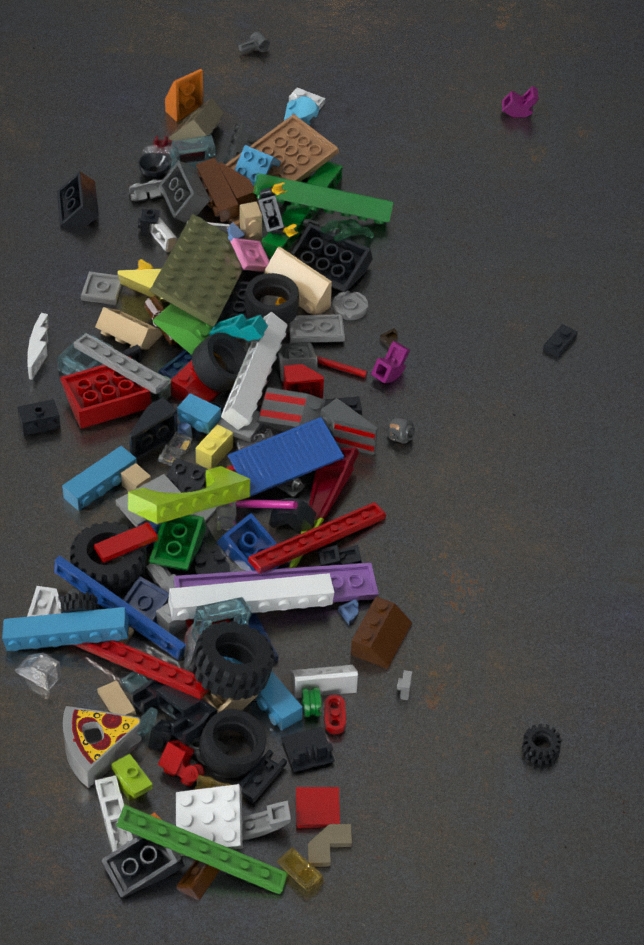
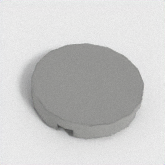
(350, 305)

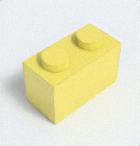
(214, 447)

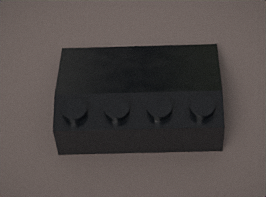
(338, 261)

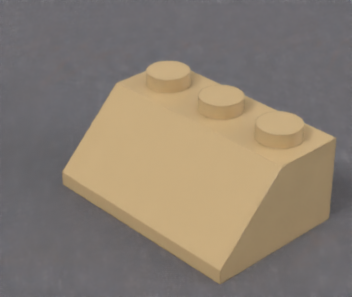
(127, 328)

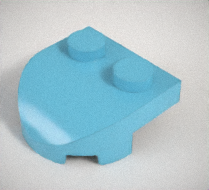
(303, 108)

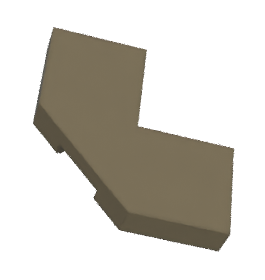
(332, 836)

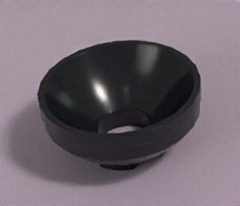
(153, 161)

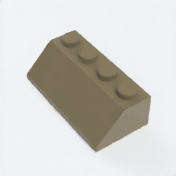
(199, 122)

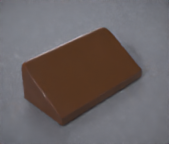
(197, 879)

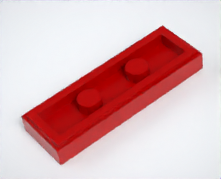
(125, 542)

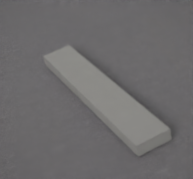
(121, 363)

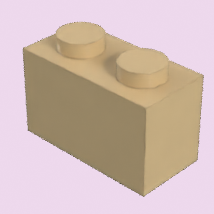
(251, 221)

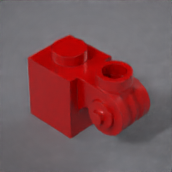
(176, 762)

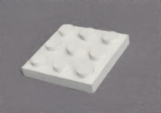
(212, 814)

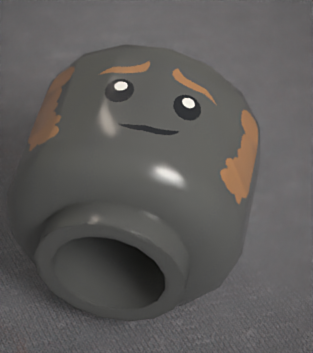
(400, 430)

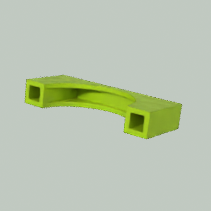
(221, 488)

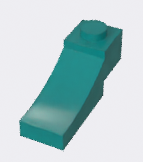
(242, 327)

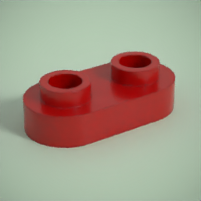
(335, 716)

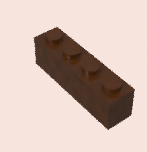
(218, 190)

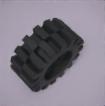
(78, 602)
(544, 734)

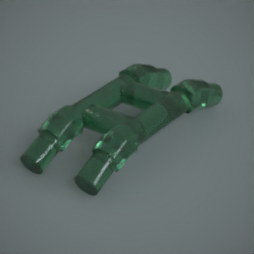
(348, 228)

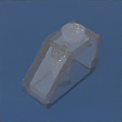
(40, 669)

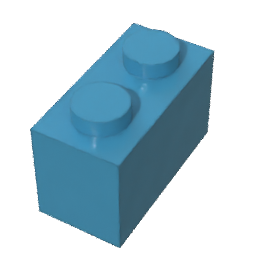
(199, 413)

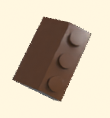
(380, 633)

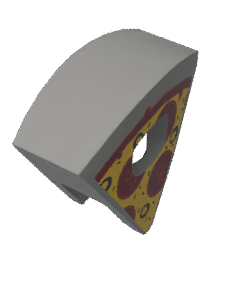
(97, 740)

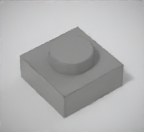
(404, 685)

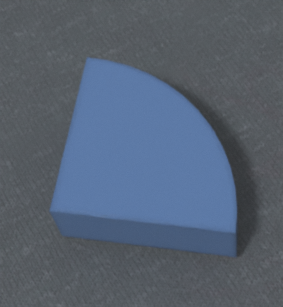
(234, 232)
(185, 429)
(349, 611)

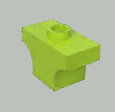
(131, 777)

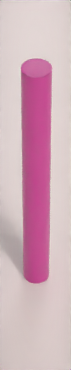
(266, 504)

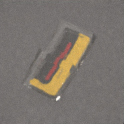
(177, 448)

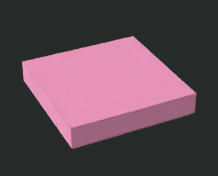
(250, 254)

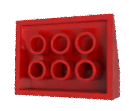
(103, 395)

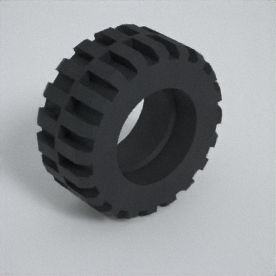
(116, 577)
(230, 678)

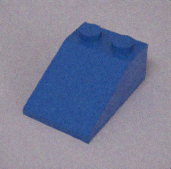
(245, 540)

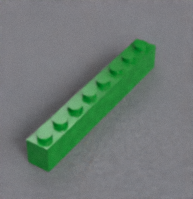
(327, 176)
(327, 198)

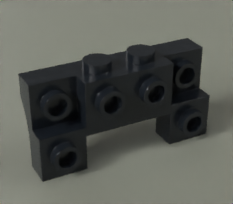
(189, 712)

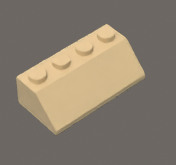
(312, 286)

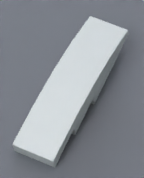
(38, 345)
(111, 806)

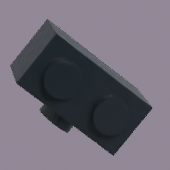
(39, 417)

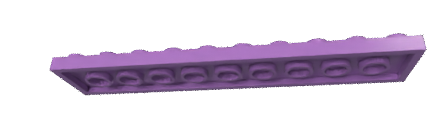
(348, 580)

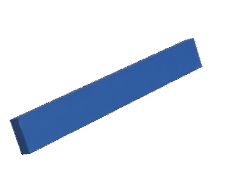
(109, 600)

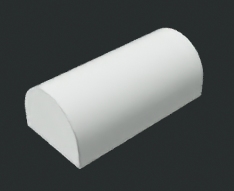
(163, 235)

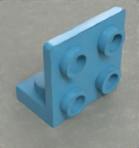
(254, 162)

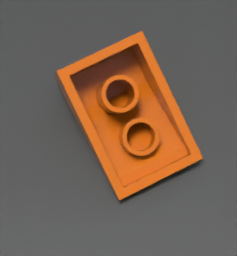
(185, 95)

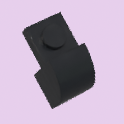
(299, 518)

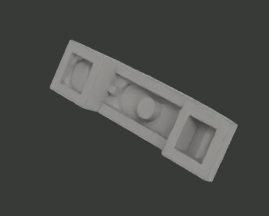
(267, 821)

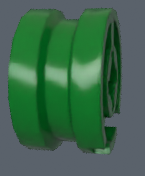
(311, 702)

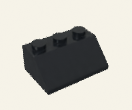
(78, 201)

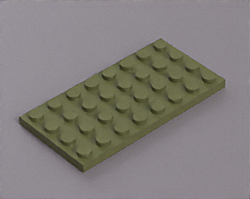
(199, 271)

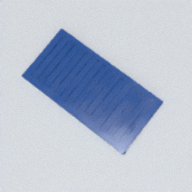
(286, 456)

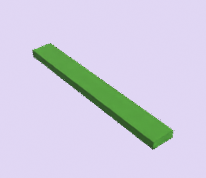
(202, 849)

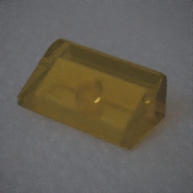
(300, 869)

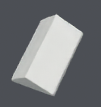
(328, 679)

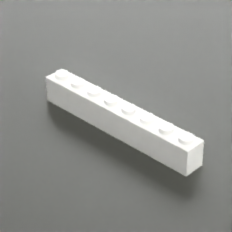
(253, 374)
(259, 594)

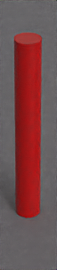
(342, 367)

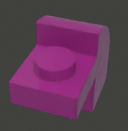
(518, 105)
(393, 365)

